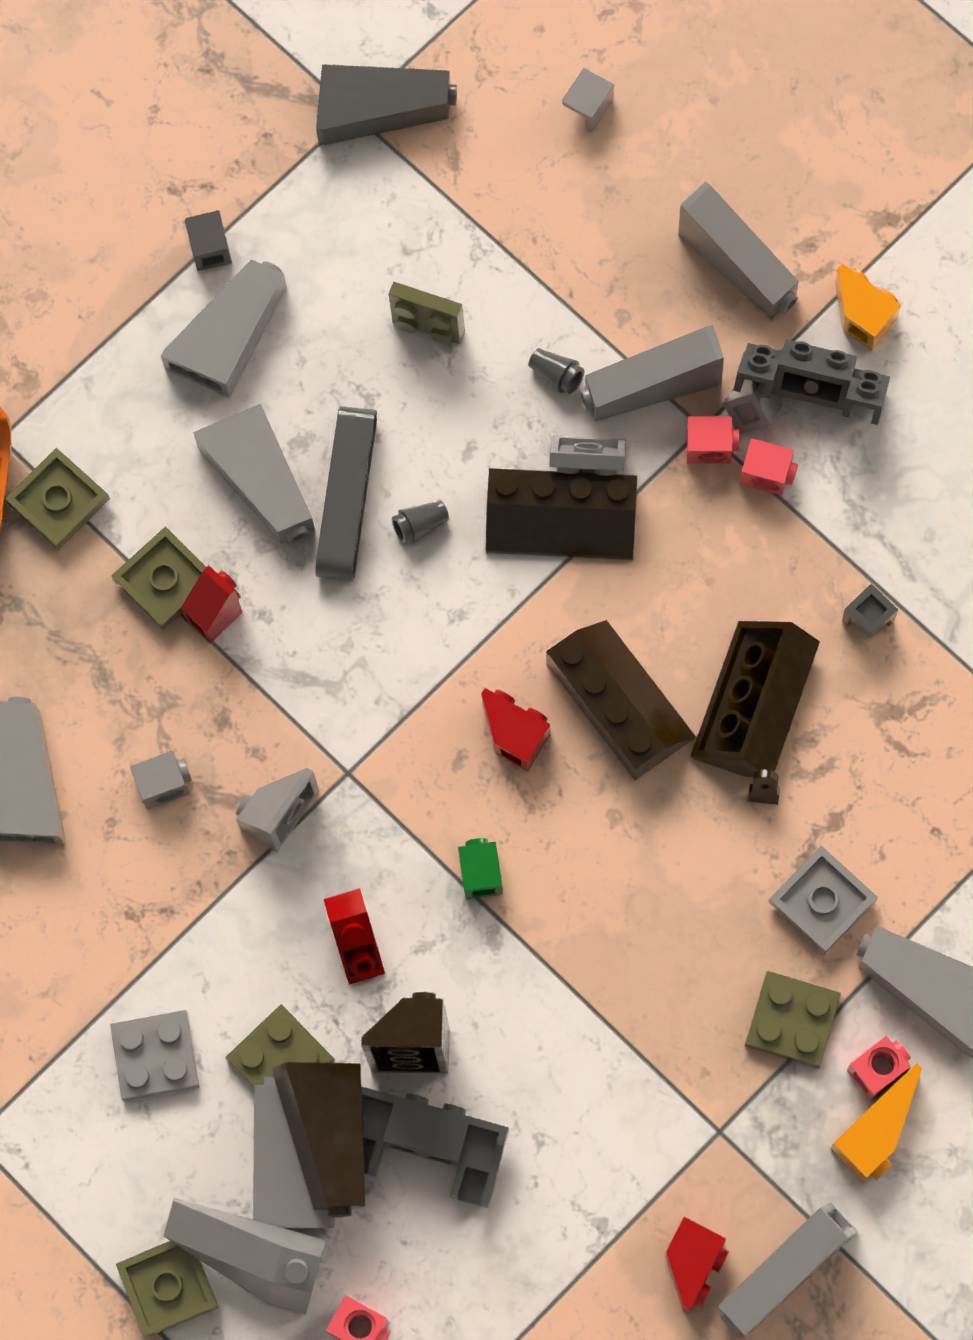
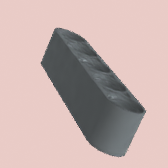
(346, 493)

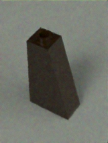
(327, 1130)

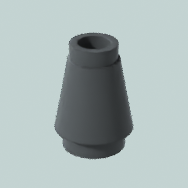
(557, 370)
(418, 521)

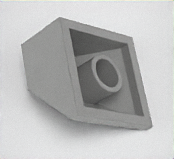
(277, 808)

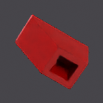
(212, 603)
(514, 731)
(354, 936)
(690, 1260)

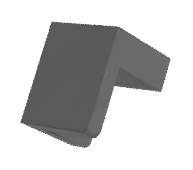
(208, 240)
(870, 611)

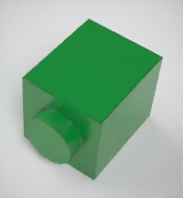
(480, 868)

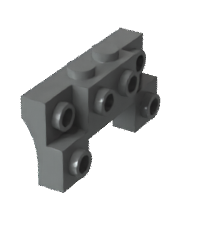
(813, 376)
(437, 1135)

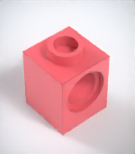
(711, 439)
(768, 467)
(872, 1082)
(350, 1311)

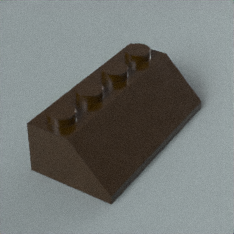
(561, 514)
(618, 697)
(755, 697)
(410, 1037)

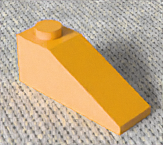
(875, 1134)

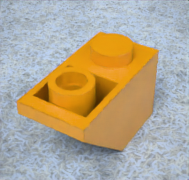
(864, 308)

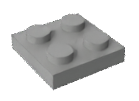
(577, 453)
(823, 899)
(154, 1055)

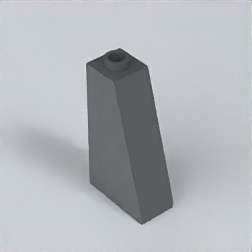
(379, 100)

